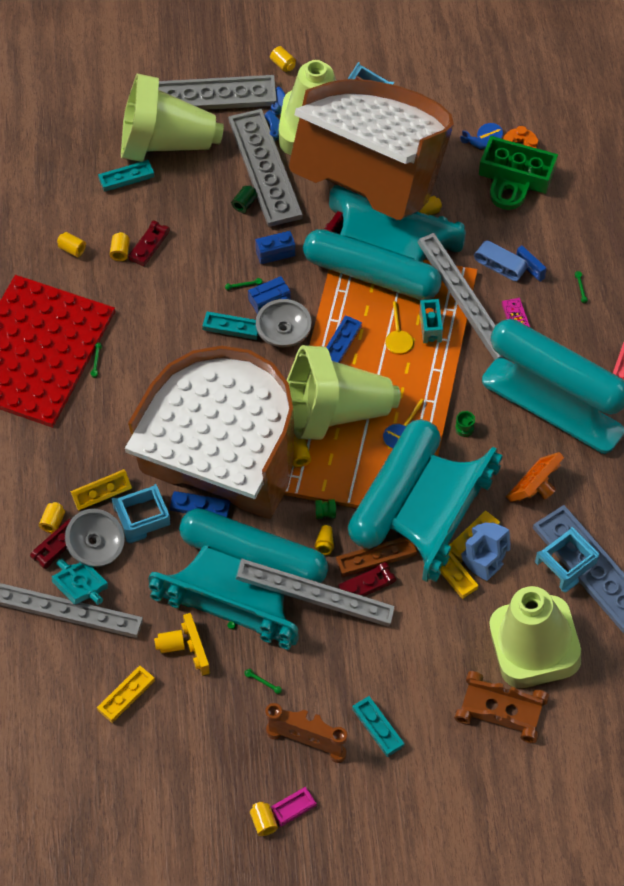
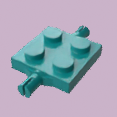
(79, 582)

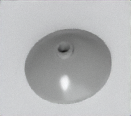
(283, 315)
(100, 527)

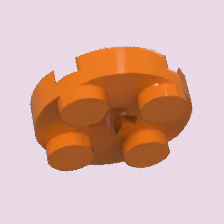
(522, 135)

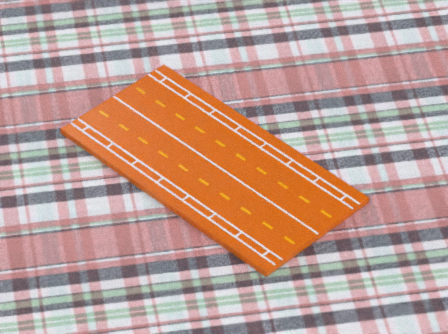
(354, 452)

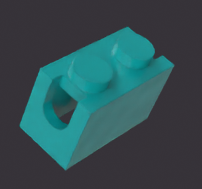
(431, 322)

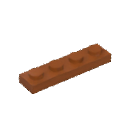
(373, 557)

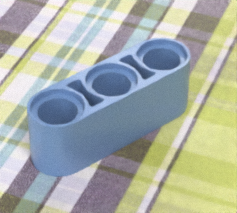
(501, 260)

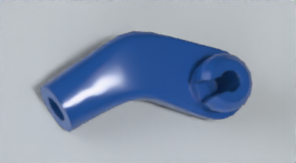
(277, 107)
(274, 122)

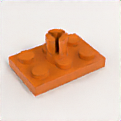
(537, 479)

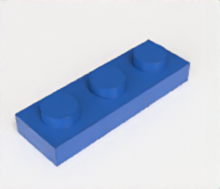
(343, 338)
(185, 502)

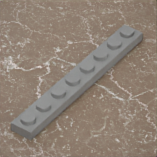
(459, 290)
(315, 592)
(65, 610)

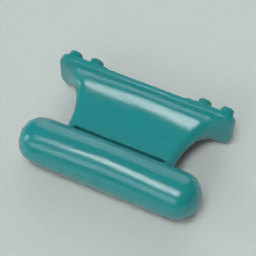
(381, 247)
(556, 385)
(421, 496)
(211, 576)

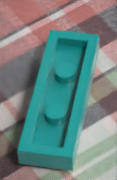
(126, 175)
(230, 325)
(378, 726)

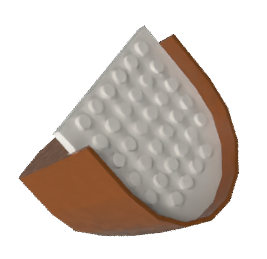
(372, 142)
(218, 425)

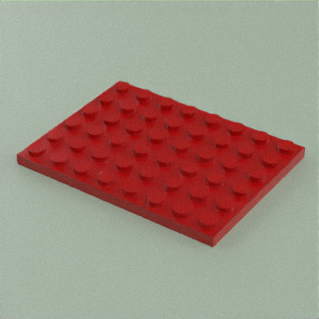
(45, 346)

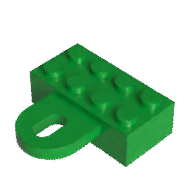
(517, 169)

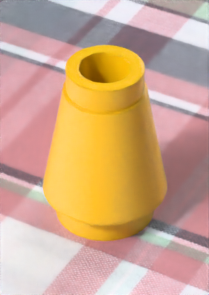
(325, 540)

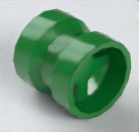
(465, 423)
(325, 509)

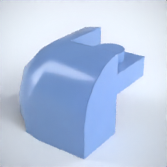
(486, 549)

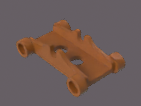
(481, 692)
(313, 733)

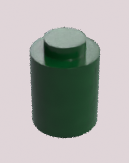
(244, 199)

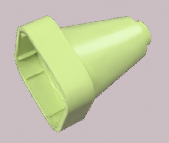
(309, 76)
(164, 122)
(335, 393)
(535, 639)

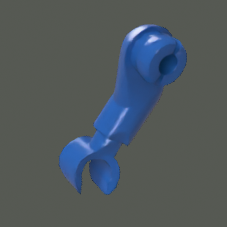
(479, 143)

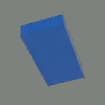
(535, 267)

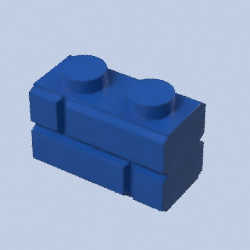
(275, 247)
(268, 292)

